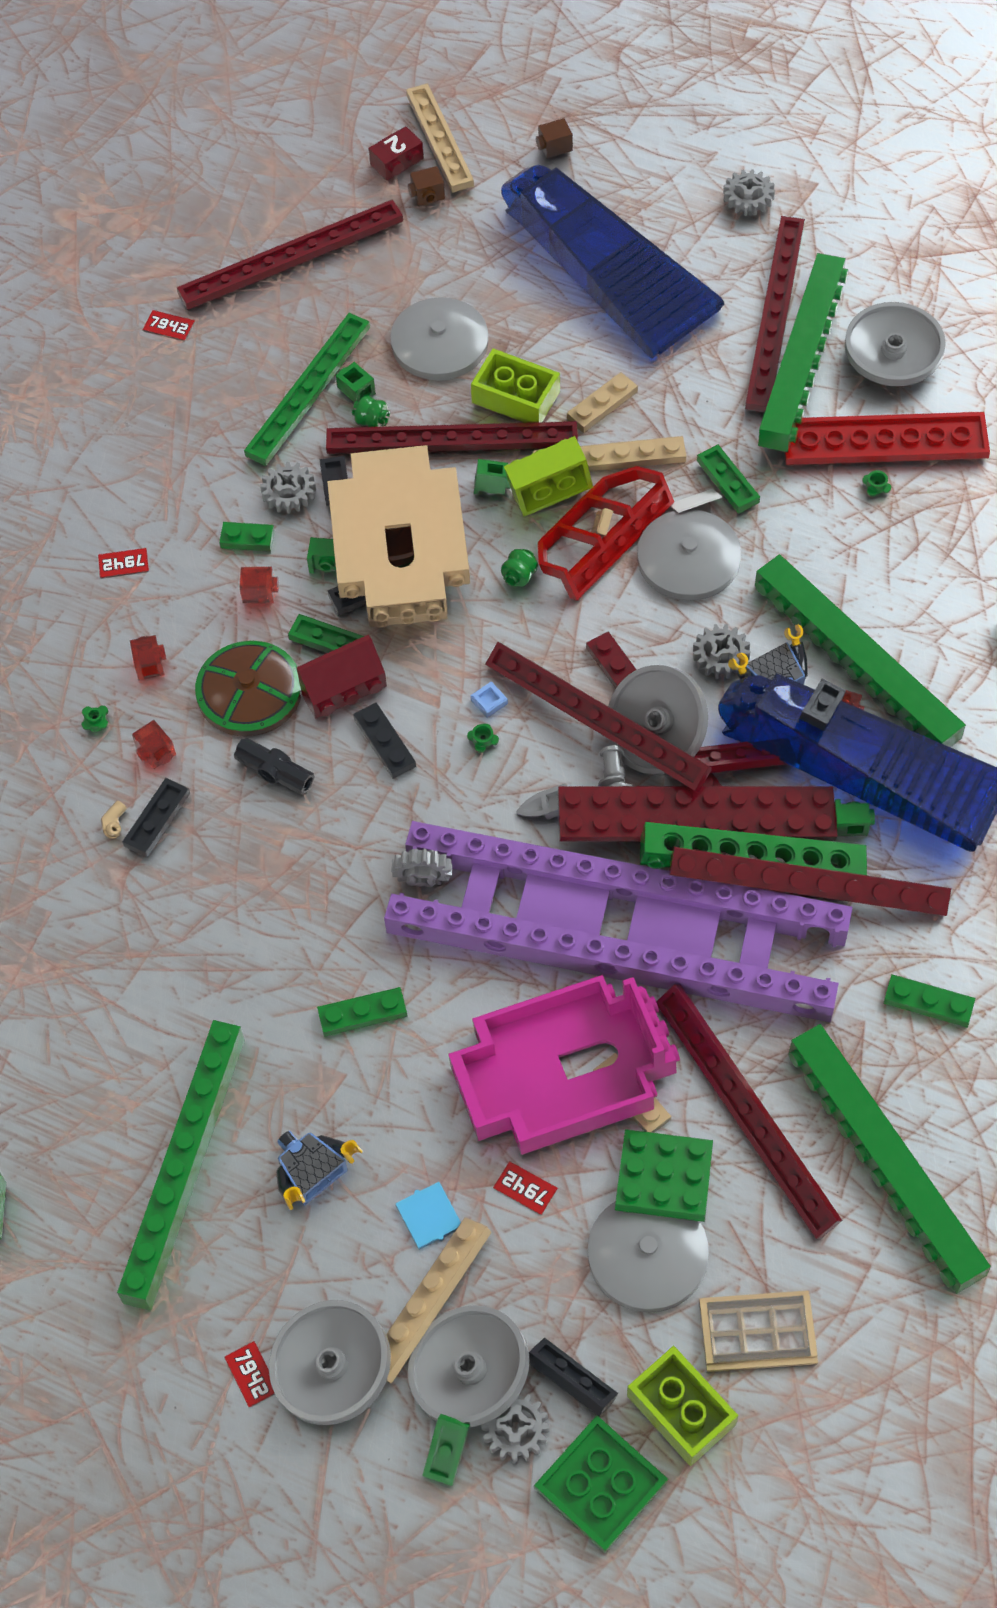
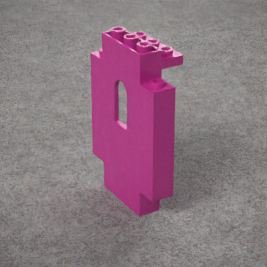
(516, 1070)

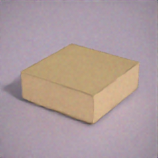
(602, 522)

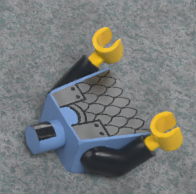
(784, 660)
(311, 1165)

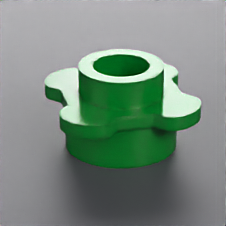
(876, 477)
(95, 724)
(479, 731)

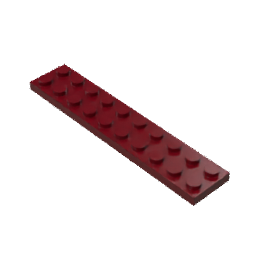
(621, 811)

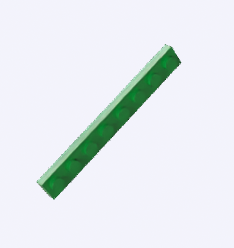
(307, 389)

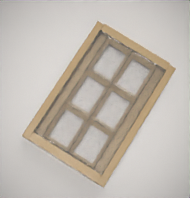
(758, 1331)

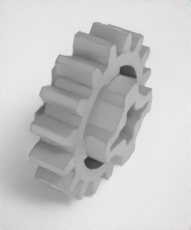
(749, 192)
(288, 487)
(720, 649)
(421, 867)
(528, 1428)

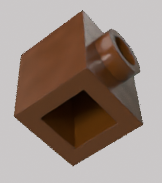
(554, 138)
(426, 186)

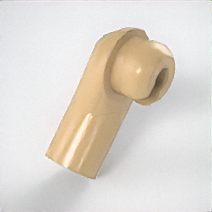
(110, 821)

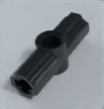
(274, 766)

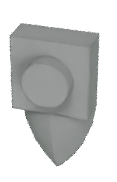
(541, 804)

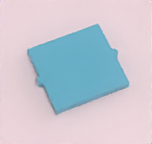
(428, 1215)

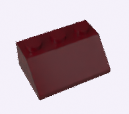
(341, 677)

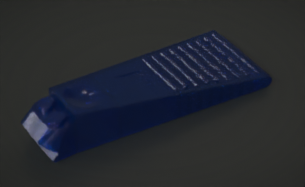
(610, 260)
(867, 758)

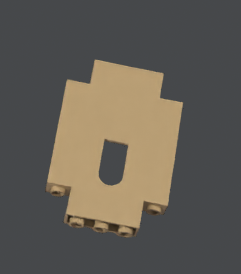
(393, 492)

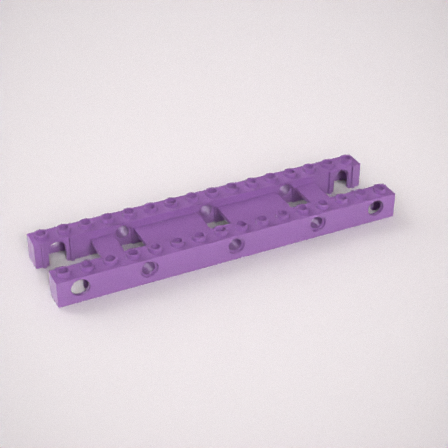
(668, 933)

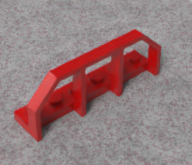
(618, 538)

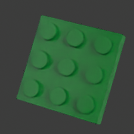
(664, 1175)
(601, 1483)

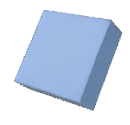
(489, 699)

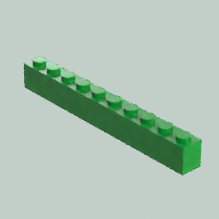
(802, 353)
(857, 653)
(889, 1159)
(181, 1166)

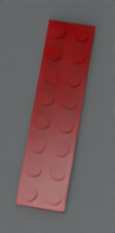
(890, 438)

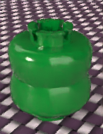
(371, 412)
(519, 567)

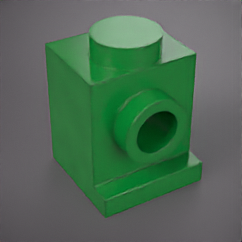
(355, 382)
(490, 477)
(321, 555)
(853, 818)

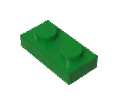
(247, 536)
(446, 1450)

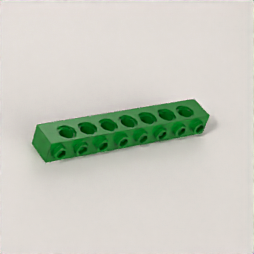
(822, 854)

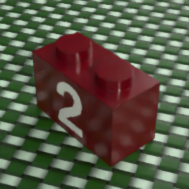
(396, 153)

